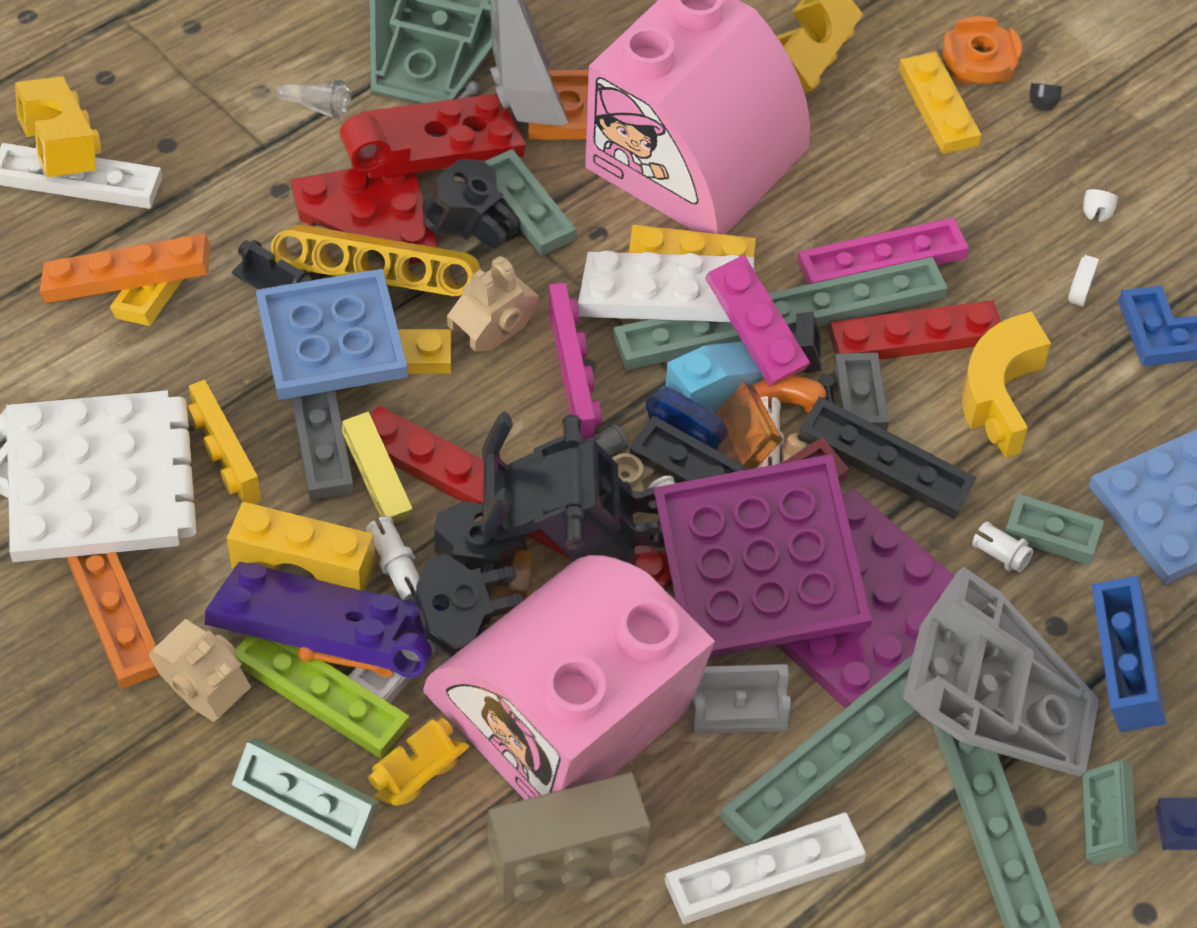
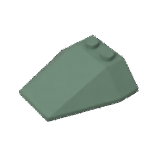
(427, 47)

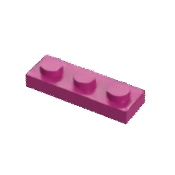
(757, 320)

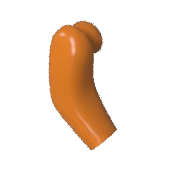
(793, 390)

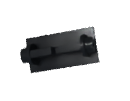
(262, 270)

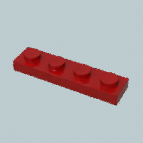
(915, 330)

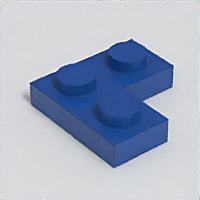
(1154, 330)

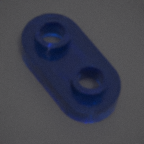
(686, 416)

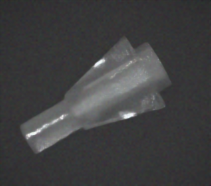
(325, 97)

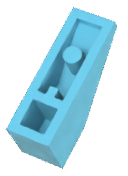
(712, 373)

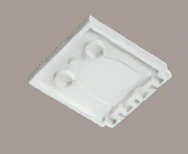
(98, 475)

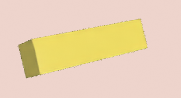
(376, 468)

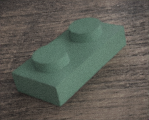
(1054, 529)

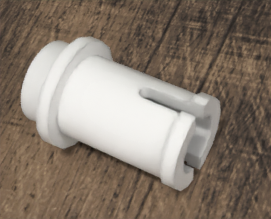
(1004, 548)

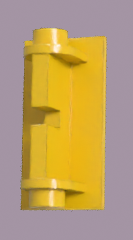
(401, 777)

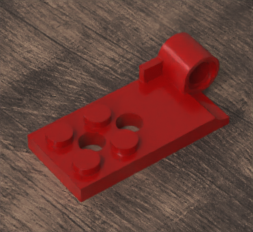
(399, 138)

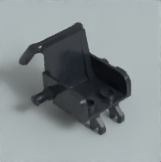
(567, 493)

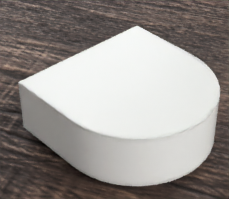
(1083, 280)

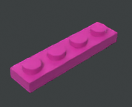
(934, 239)
(571, 349)

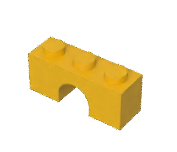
(823, 31)
(59, 126)
(322, 548)

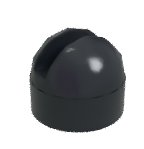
(1044, 96)

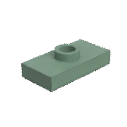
(1109, 812)

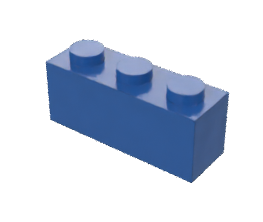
(1128, 654)

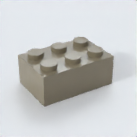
(568, 838)

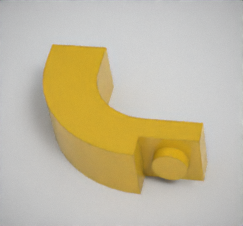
(1001, 355)

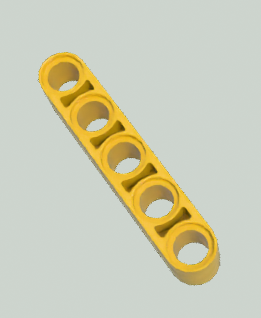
(355, 260)

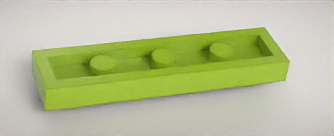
(325, 694)

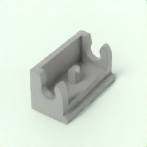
(742, 699)

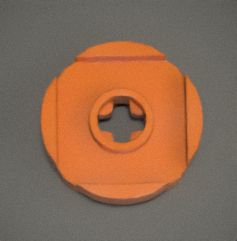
(968, 65)

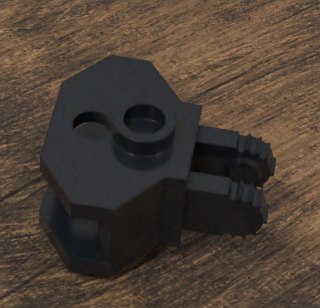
(470, 205)
(463, 540)
(463, 597)

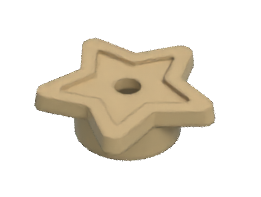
(634, 468)

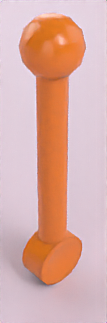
(307, 655)

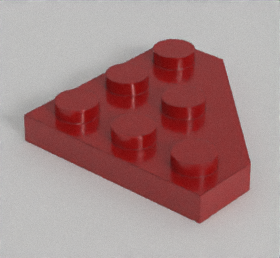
(364, 206)

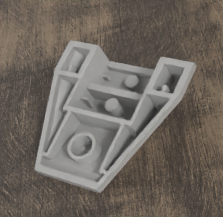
(522, 65)
(997, 681)

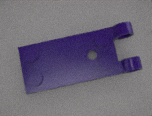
(321, 618)

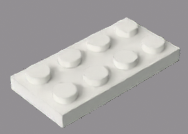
(651, 286)

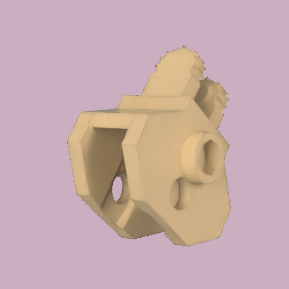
(492, 304)
(200, 669)

